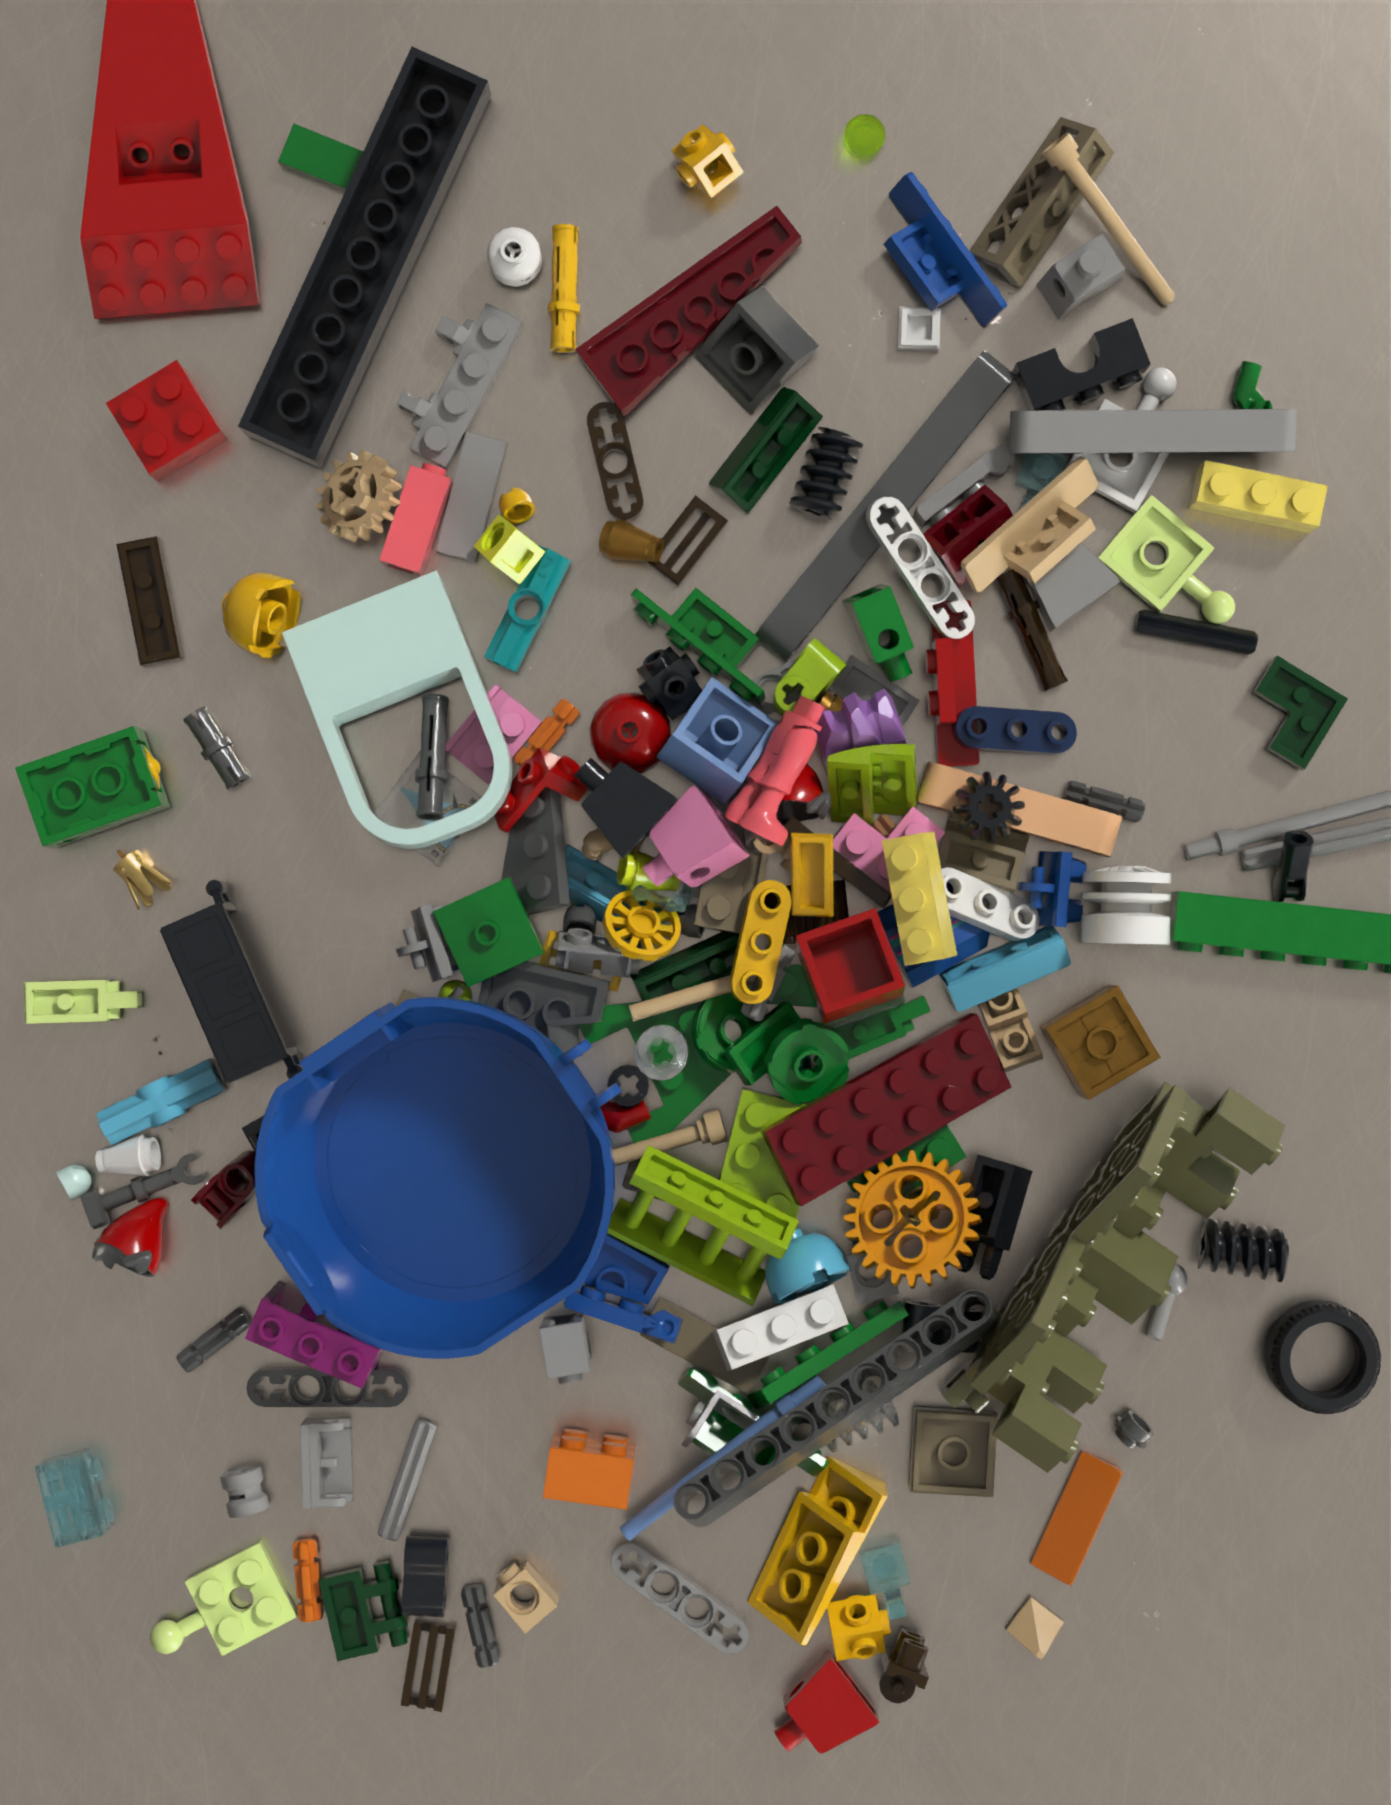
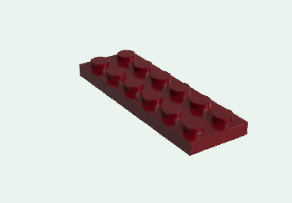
(885, 1109)

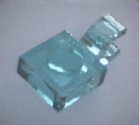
(1038, 471)
(886, 1572)

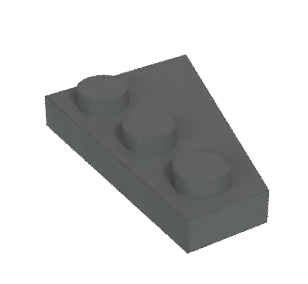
(538, 856)
(546, 995)

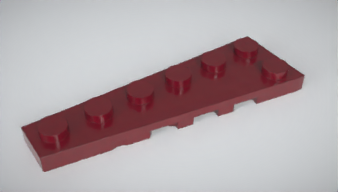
(665, 327)

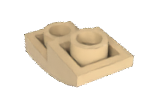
(1010, 1030)

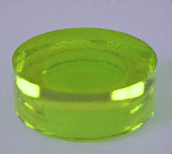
(864, 136)

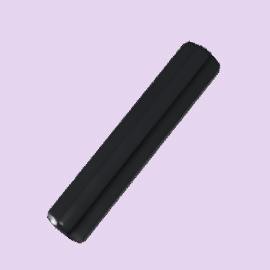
(1196, 631)

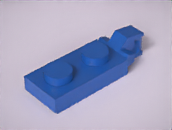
(626, 1314)

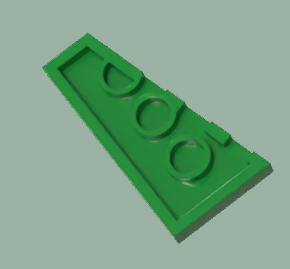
(814, 1360)

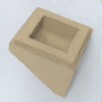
(1035, 1627)

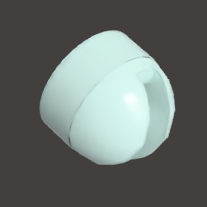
(75, 1180)

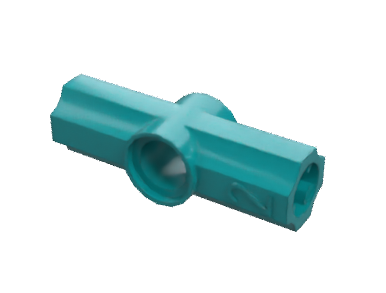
(517, 634)

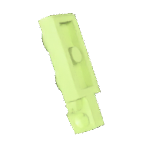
(76, 1001)

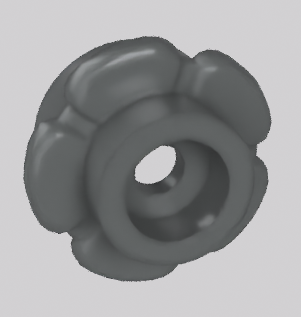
(1133, 1430)

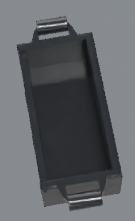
(226, 991)

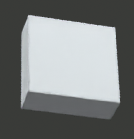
(918, 329)

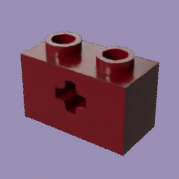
(966, 529)

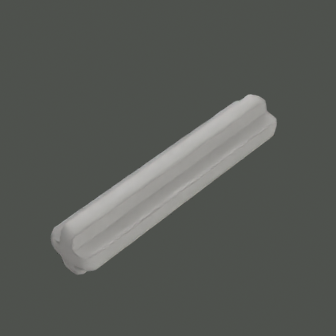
(406, 1480)

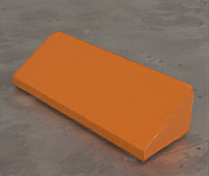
(1076, 1517)

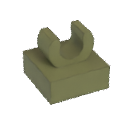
(959, 1389)

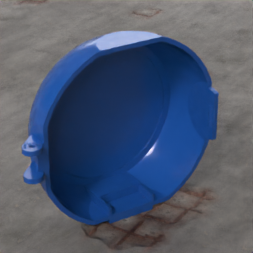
(433, 1184)

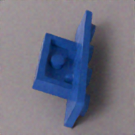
(936, 256)

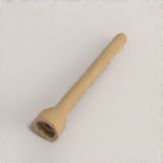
(1065, 157)
(707, 1129)

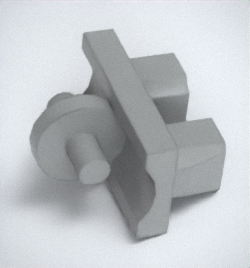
(437, 956)

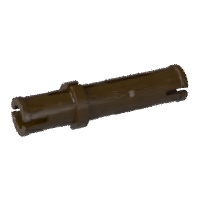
(1031, 629)

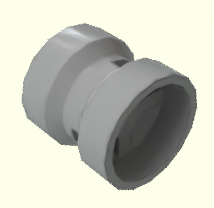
(244, 1491)

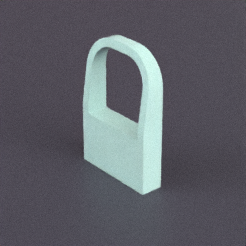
(382, 655)

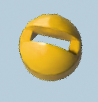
(521, 512)

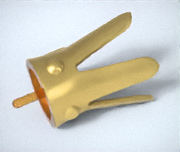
(133, 871)

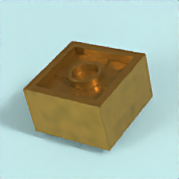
(1100, 1042)

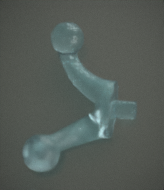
(673, 903)

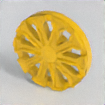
(642, 925)

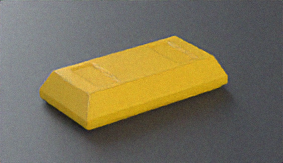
(812, 874)

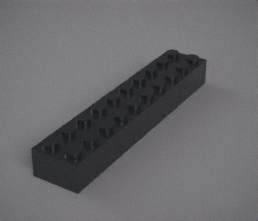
(366, 257)

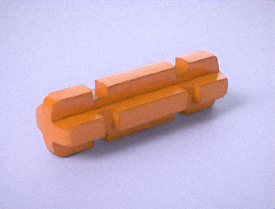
(549, 731)
(307, 1580)

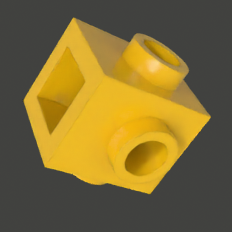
(706, 160)
(858, 1627)

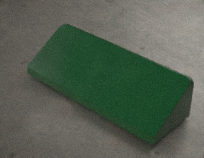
(765, 449)
(688, 967)

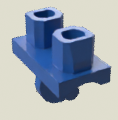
(1051, 888)

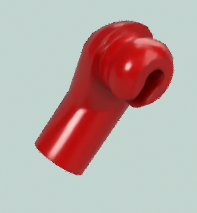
(623, 1118)

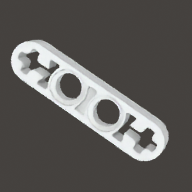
(925, 564)

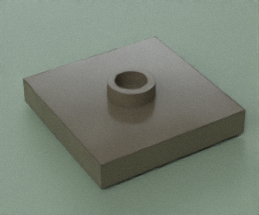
(953, 1452)

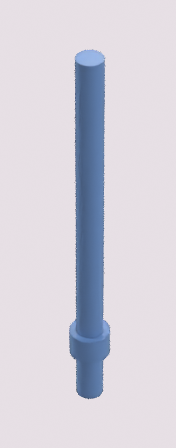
(666, 1500)

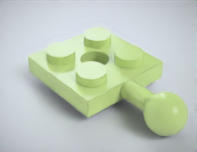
(1184, 555)
(227, 1623)

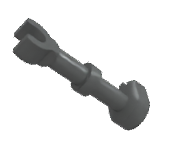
(139, 1189)

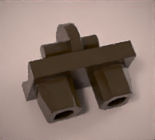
(903, 1667)

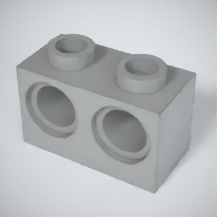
(566, 1347)

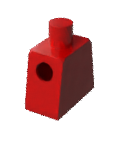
(825, 1708)

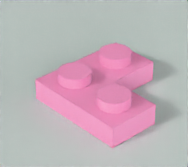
(864, 847)

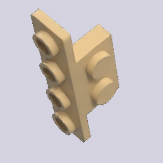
(1037, 533)

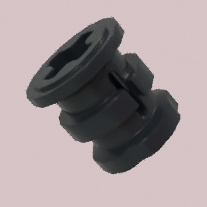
(642, 1085)

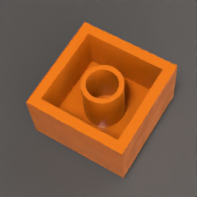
(589, 1469)

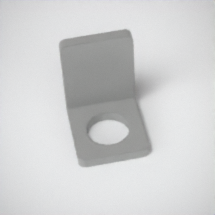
(721, 1403)

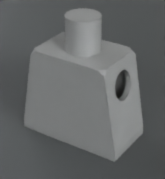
(1082, 275)
(1071, 586)

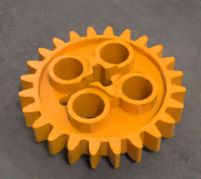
(939, 1245)

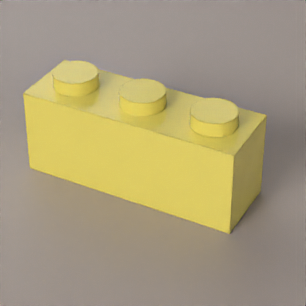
(1258, 496)
(919, 898)

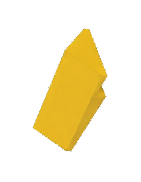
(817, 1548)

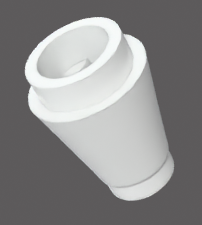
(130, 1157)

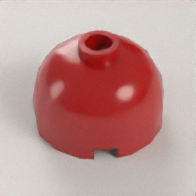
(636, 751)

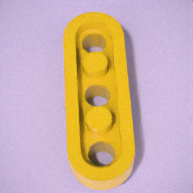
(748, 958)

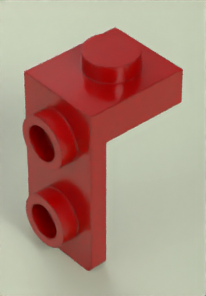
(533, 775)

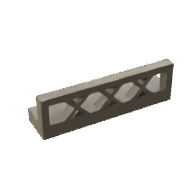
(1048, 209)

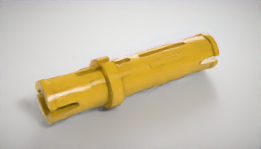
(563, 302)

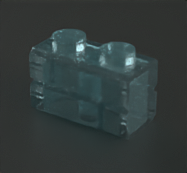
(74, 1497)

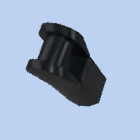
(1293, 866)

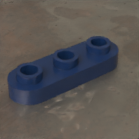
(998, 735)

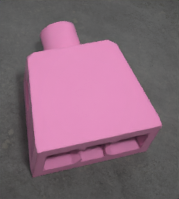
(693, 842)

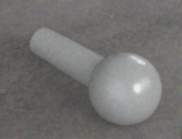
(1160, 1315)

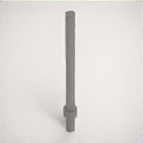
(1229, 841)

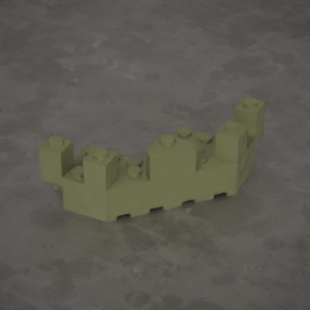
(1109, 1259)

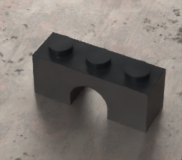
(1117, 359)

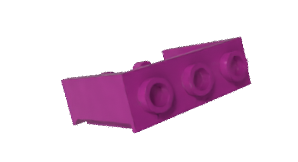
(311, 1342)

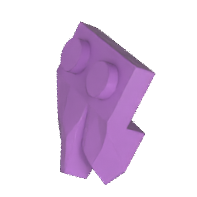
(859, 725)

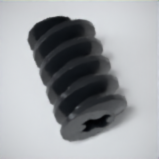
(825, 473)
(1243, 1248)

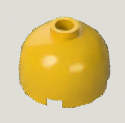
(259, 612)

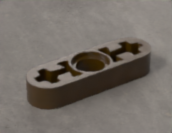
(618, 430)

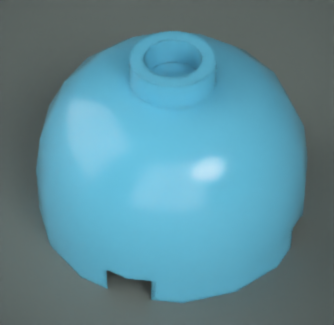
(807, 1266)

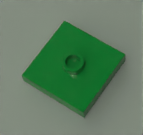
(488, 932)

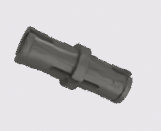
(216, 748)

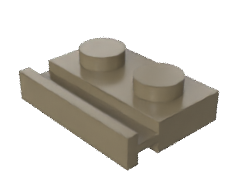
(991, 862)
(725, 896)

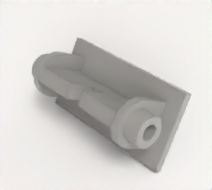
(580, 948)

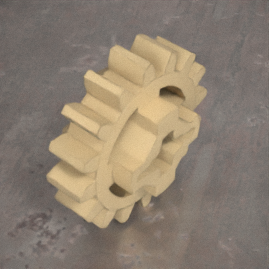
(358, 496)

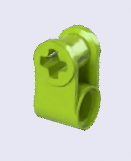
(810, 673)

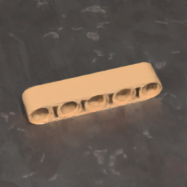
(1041, 817)

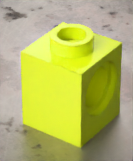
(509, 549)

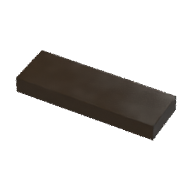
(149, 601)
(847, 870)

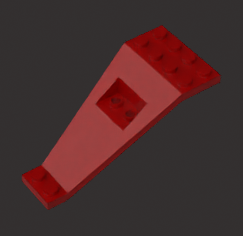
(171, 225)

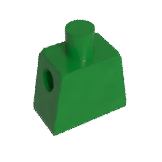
(870, 615)

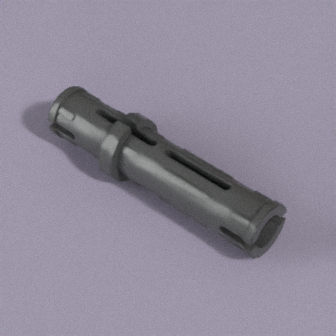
(432, 757)

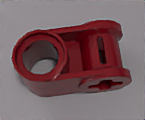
(228, 1190)

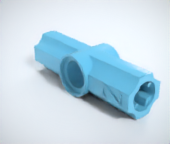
(160, 1101)

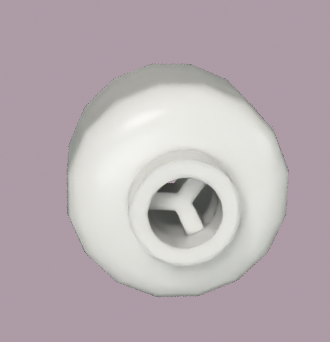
(514, 270)

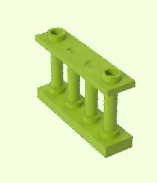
(712, 1202)

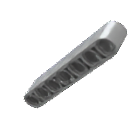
(1153, 431)

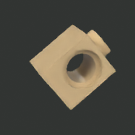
(525, 1613)

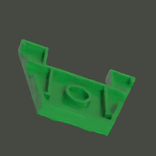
(682, 1091)

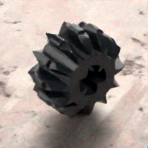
(997, 796)

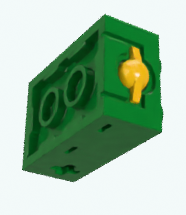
(92, 787)

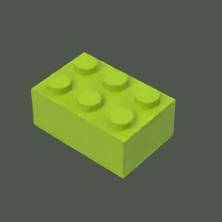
(747, 1158)

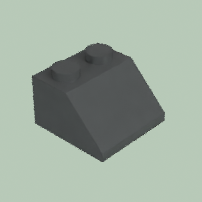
(756, 349)

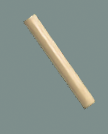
(681, 998)

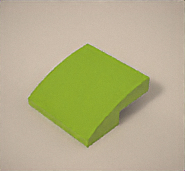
(872, 781)

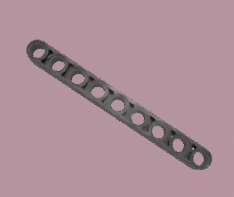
(903, 480)
(814, 1409)

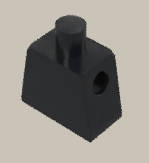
(623, 803)

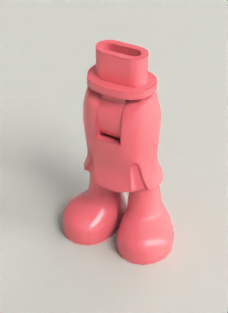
(776, 772)

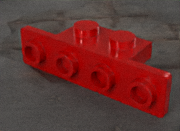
(954, 689)

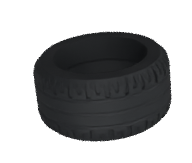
(1359, 1380)

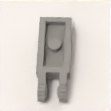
(990, 466)

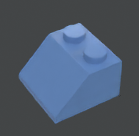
(718, 741)

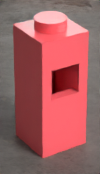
(417, 519)

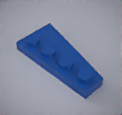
(626, 1271)

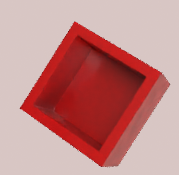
(166, 421)
(849, 965)

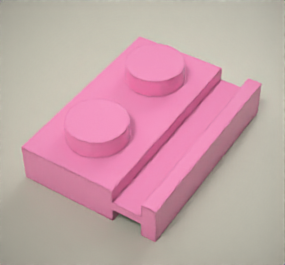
(470, 743)

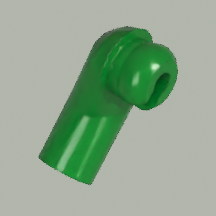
(1245, 391)

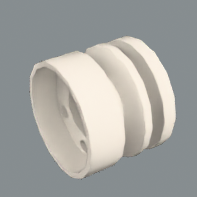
(1126, 907)

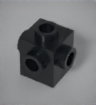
(669, 681)

